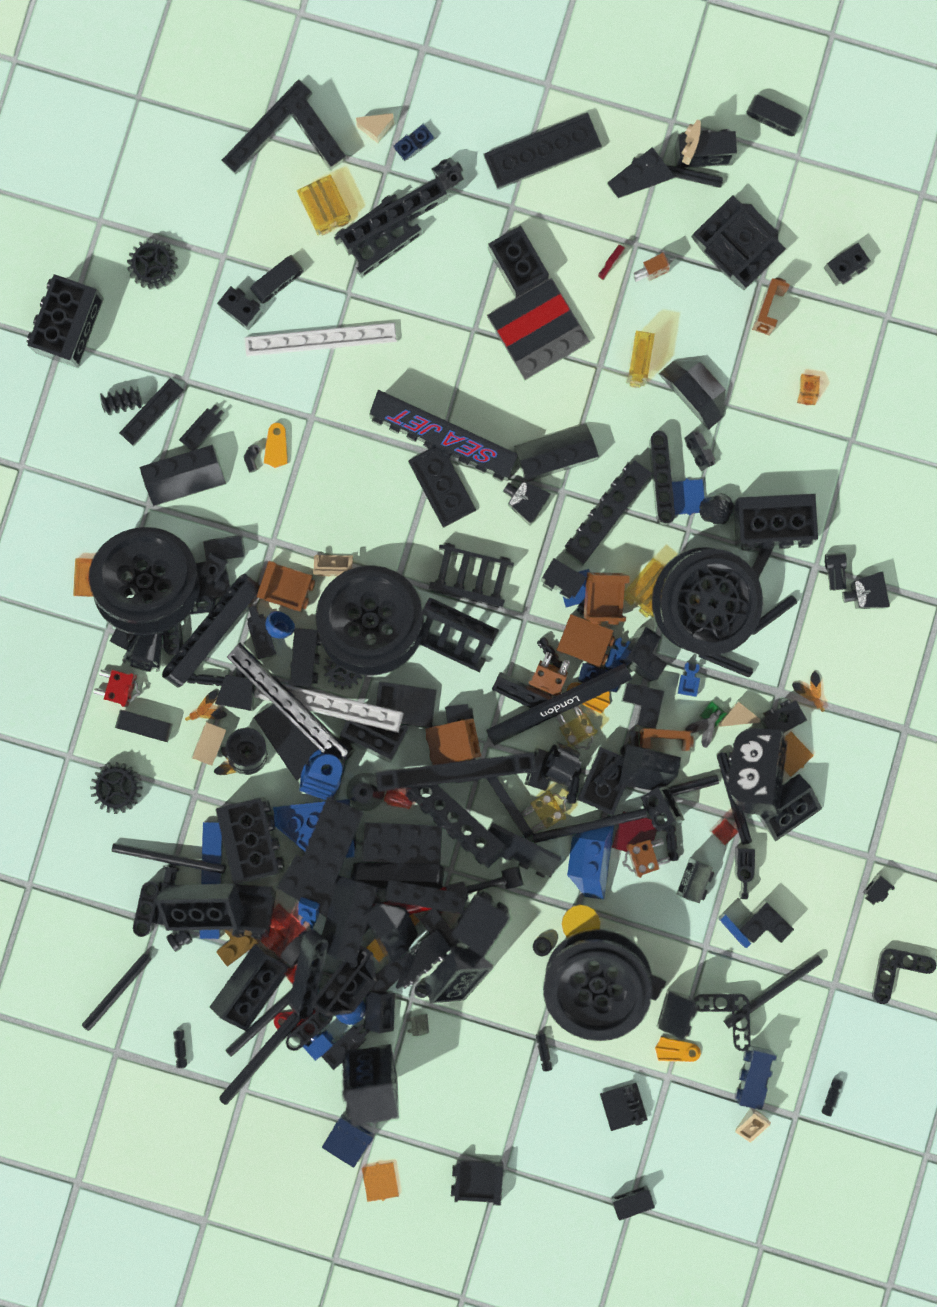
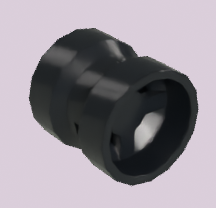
(179, 939)

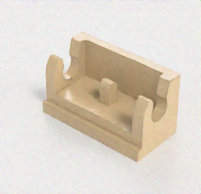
(331, 565)
(208, 743)

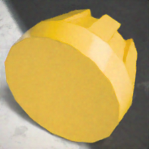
(579, 919)

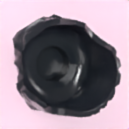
(716, 509)

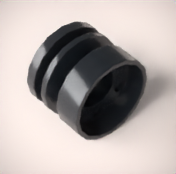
(246, 740)

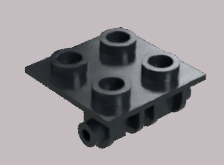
(623, 1107)

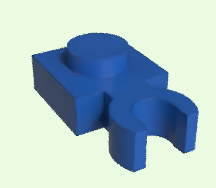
(614, 655)
(689, 684)
(309, 911)

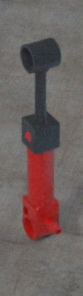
(510, 878)

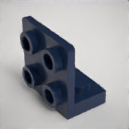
(347, 1141)

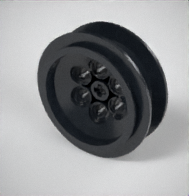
(122, 559)
(684, 577)
(351, 594)
(586, 1014)

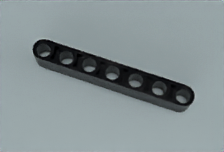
(211, 630)

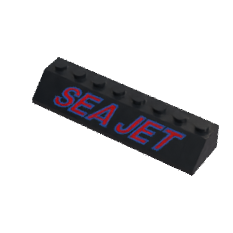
(445, 436)

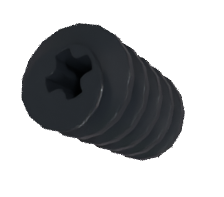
(121, 400)

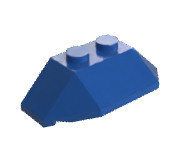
(590, 861)

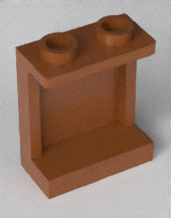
(763, 323)
(286, 587)
(605, 597)
(585, 641)
(647, 734)
(453, 742)

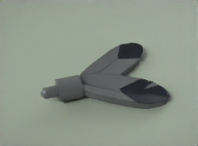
(707, 726)

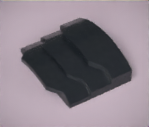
(739, 242)

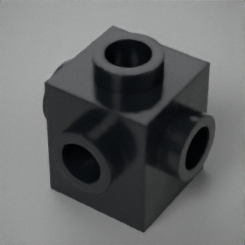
(448, 172)

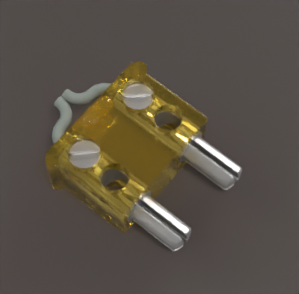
(579, 732)
(549, 809)

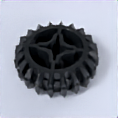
(157, 249)
(111, 794)

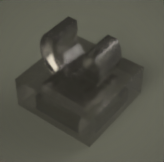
(419, 1024)

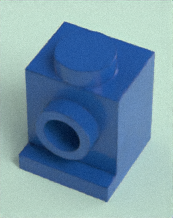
(319, 1044)

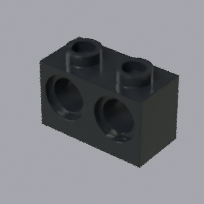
(666, 806)

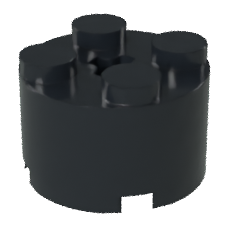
(561, 764)

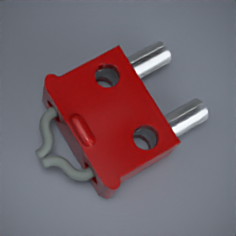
(121, 688)

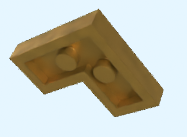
(235, 948)

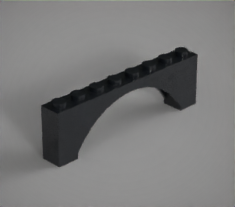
(455, 772)

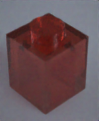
(723, 831)

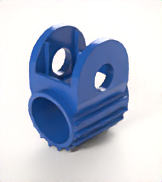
(318, 781)

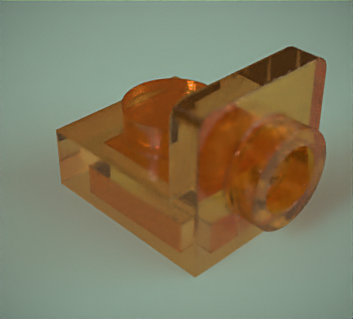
(808, 389)

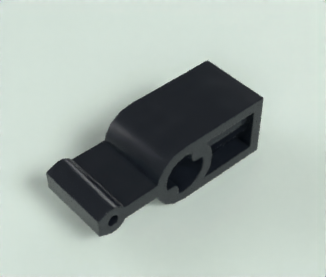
(744, 859)

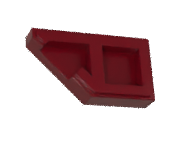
(611, 261)

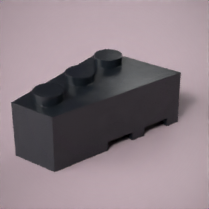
(641, 174)
(305, 658)
(374, 740)

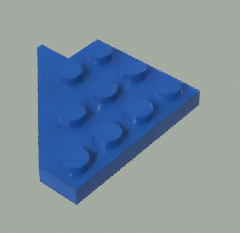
(300, 820)

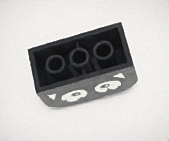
(757, 770)

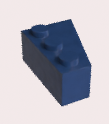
(754, 1077)

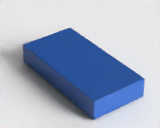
(739, 936)

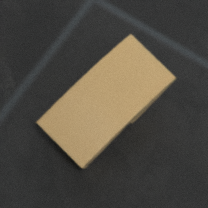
(692, 139)

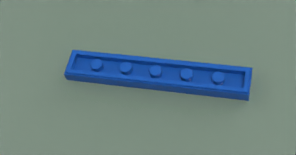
(211, 852)

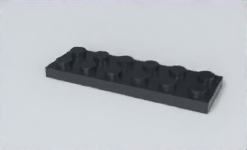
(542, 151)

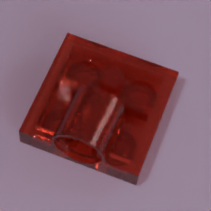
(282, 931)

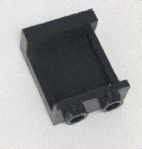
(258, 908)
(477, 1181)

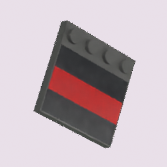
(538, 329)

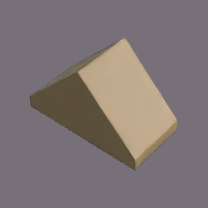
(375, 126)
(738, 716)
(752, 1125)

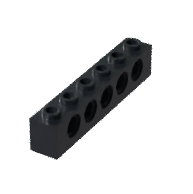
(393, 216)
(641, 476)
(466, 822)

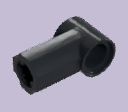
(835, 565)

